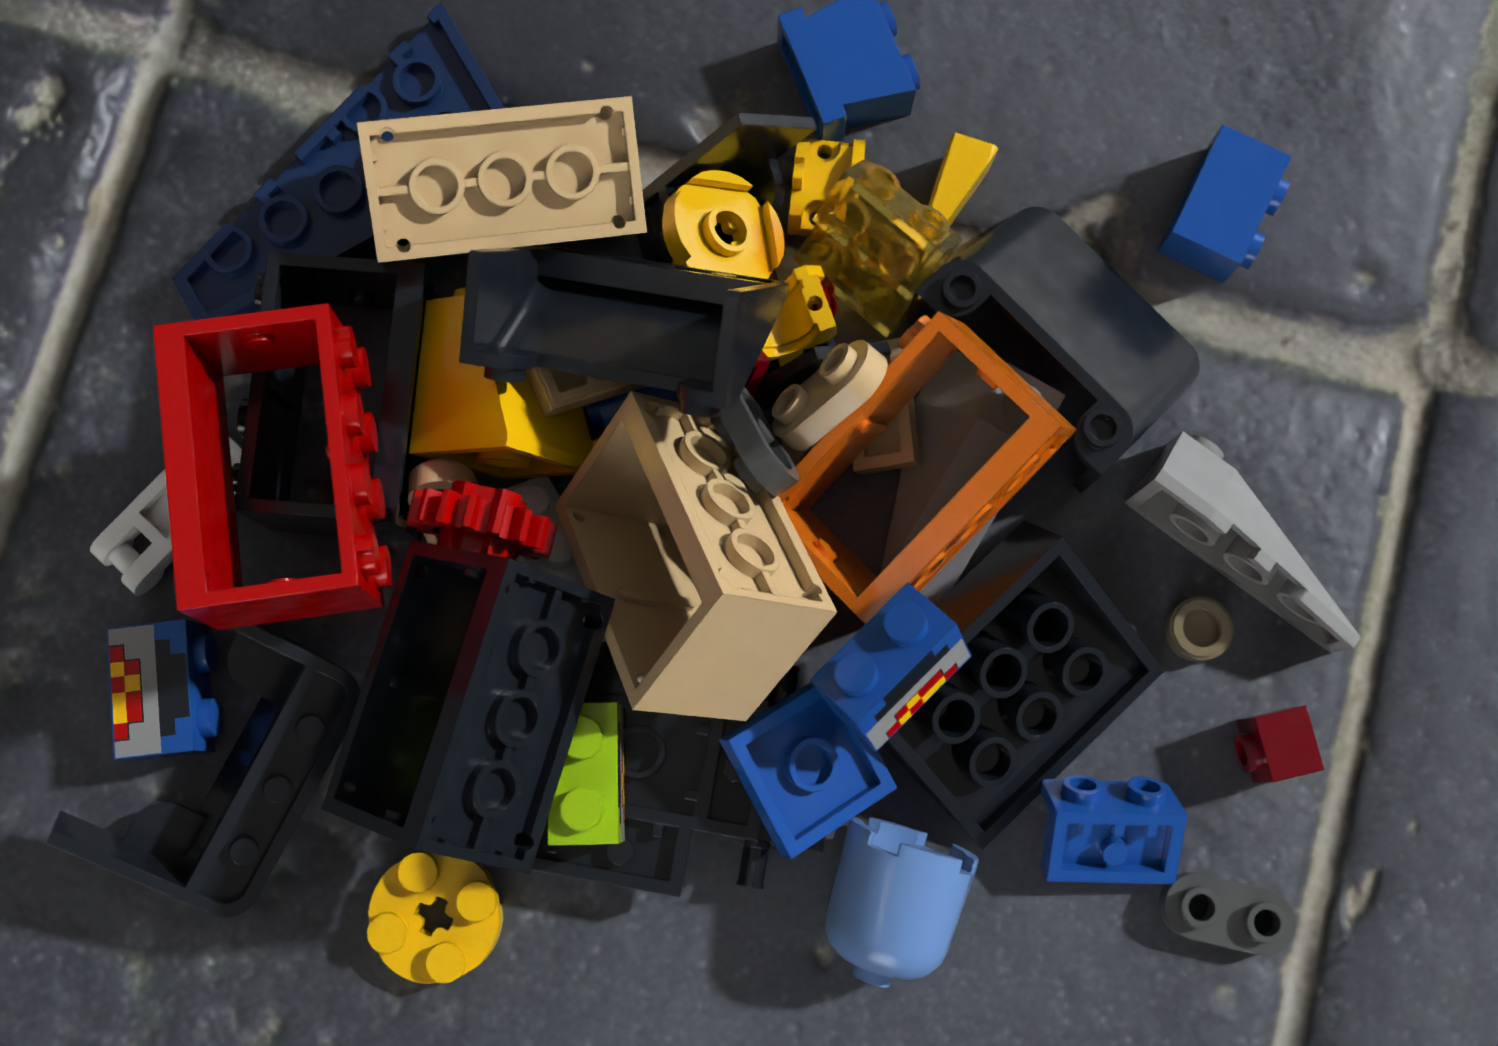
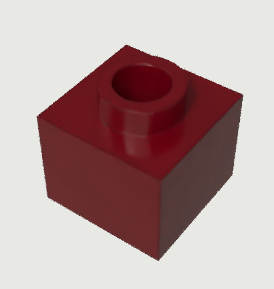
(1277, 745)

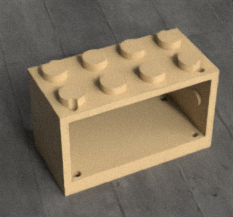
(503, 178)
(699, 565)

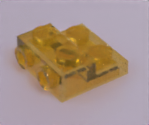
(877, 244)

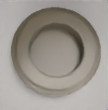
(1198, 629)

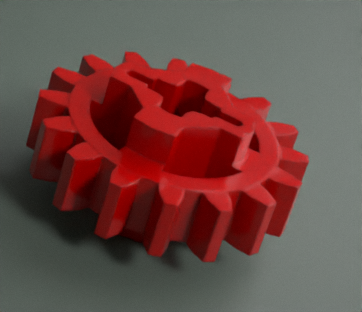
(482, 521)

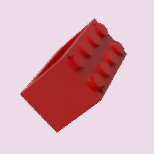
(199, 475)

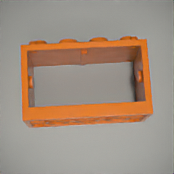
(924, 352)

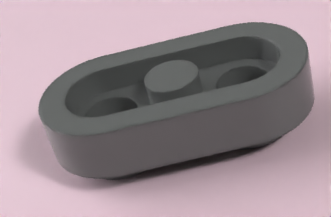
(762, 457)
(1229, 913)

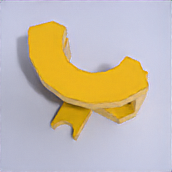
(816, 177)
(798, 325)

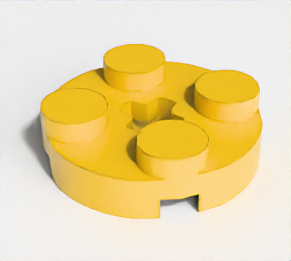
(722, 199)
(398, 929)

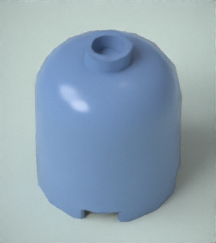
(895, 901)

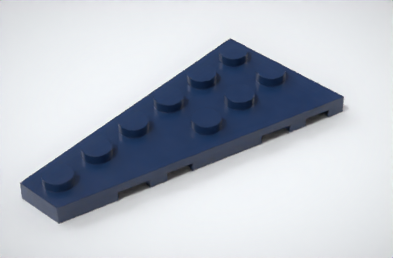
(323, 194)

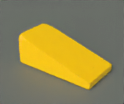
(960, 174)

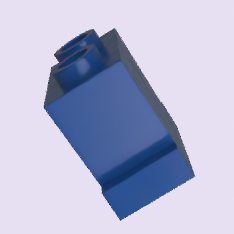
(847, 65)

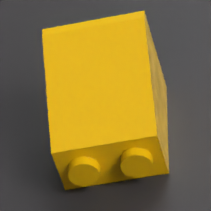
(483, 421)

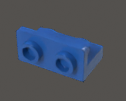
(1112, 831)

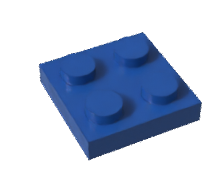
(805, 770)

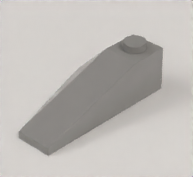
(958, 431)
(1223, 523)

